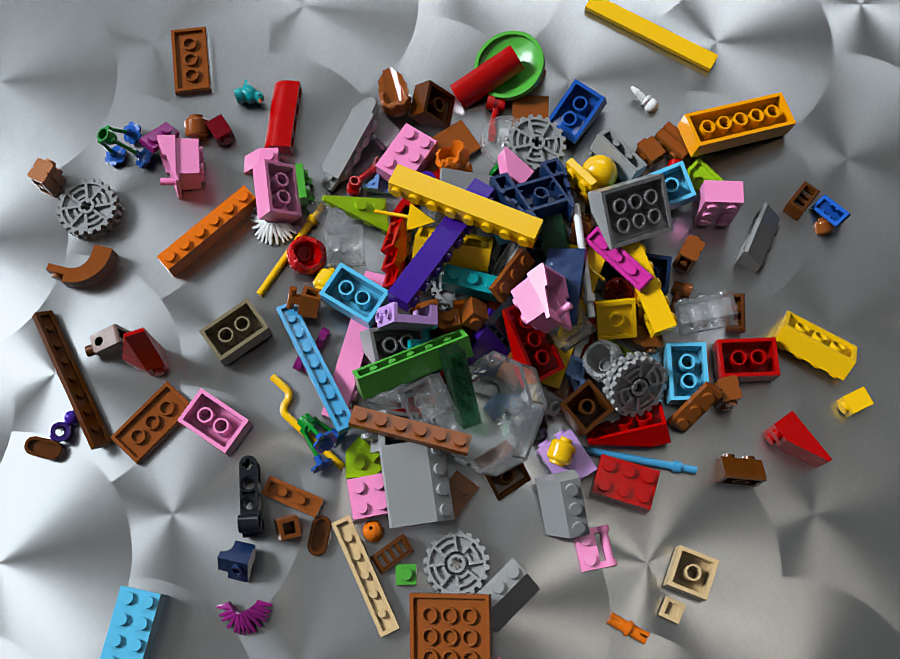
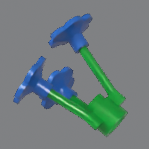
(115, 155)
(324, 441)

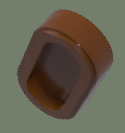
(44, 448)
(319, 535)

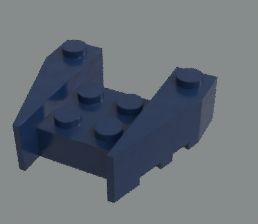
(539, 196)

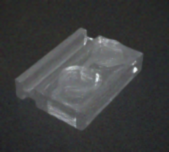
(325, 214)

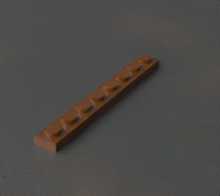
(71, 380)

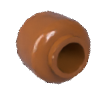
(196, 127)

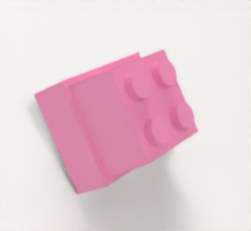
(183, 161)
(543, 299)

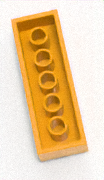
(736, 124)

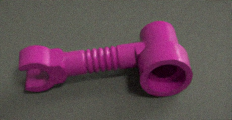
(298, 365)

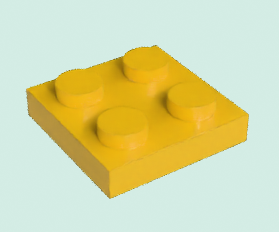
(580, 180)
(616, 319)

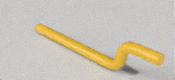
(293, 422)

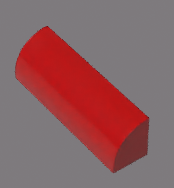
(487, 77)

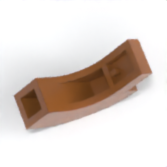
(90, 273)

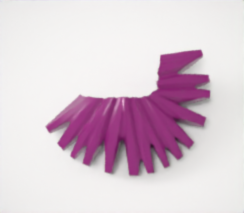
(245, 619)

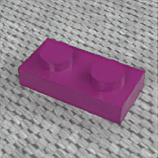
(149, 140)

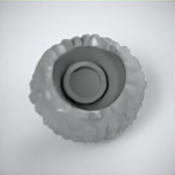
(599, 358)

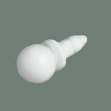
(649, 103)

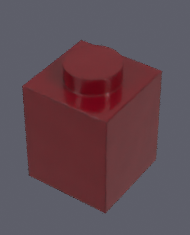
(220, 130)

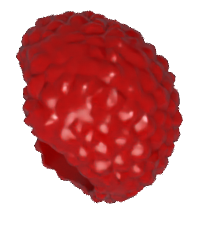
(306, 255)

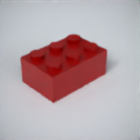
(747, 359)
(624, 483)

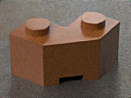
(447, 321)

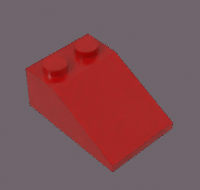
(796, 440)

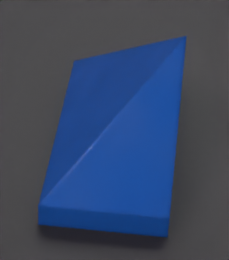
(830, 211)

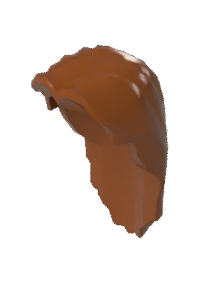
(394, 93)

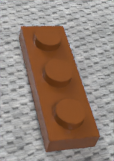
(511, 274)
(695, 407)
(292, 496)

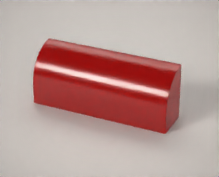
(283, 116)

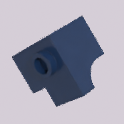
(237, 561)

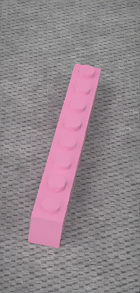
(352, 356)

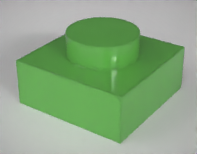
(406, 574)

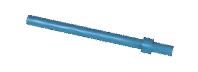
(675, 466)

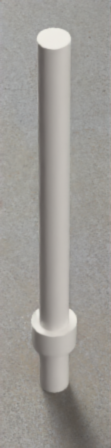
(588, 296)

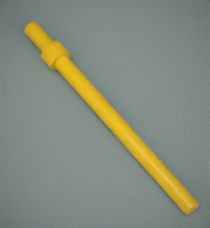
(311, 221)

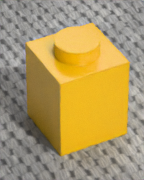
(855, 402)

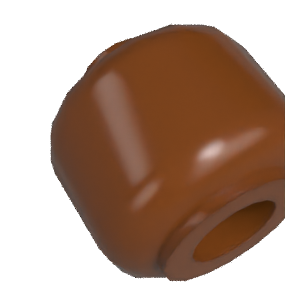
(823, 227)

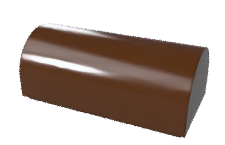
(740, 305)

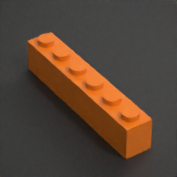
(208, 231)

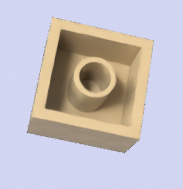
(691, 573)

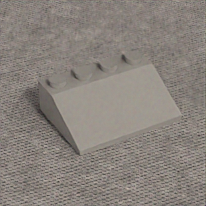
(632, 210)
(415, 484)

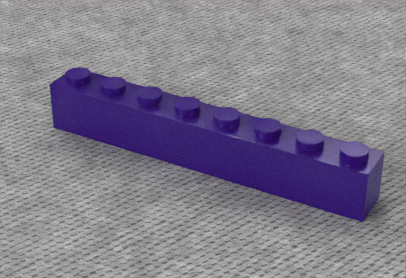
(433, 254)

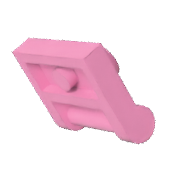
(588, 551)

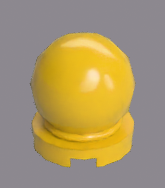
(602, 170)

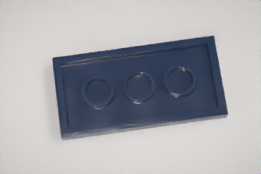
(571, 265)

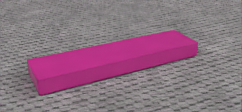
(620, 261)

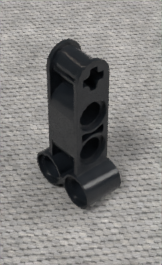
(250, 520)

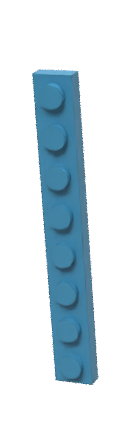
(316, 368)

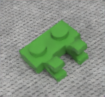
(303, 180)

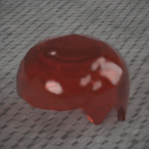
(618, 289)

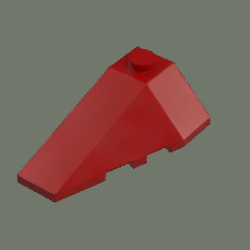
(531, 345)
(144, 352)
(641, 430)

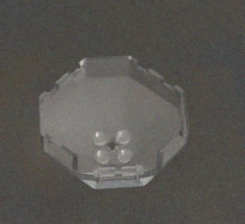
(500, 388)

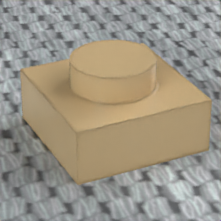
(671, 610)

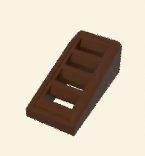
(794, 209)
(407, 545)

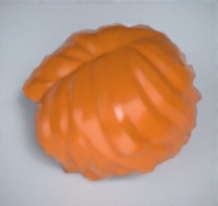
(453, 157)

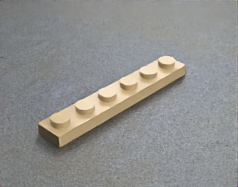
(365, 576)

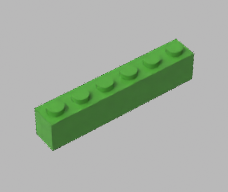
(407, 365)

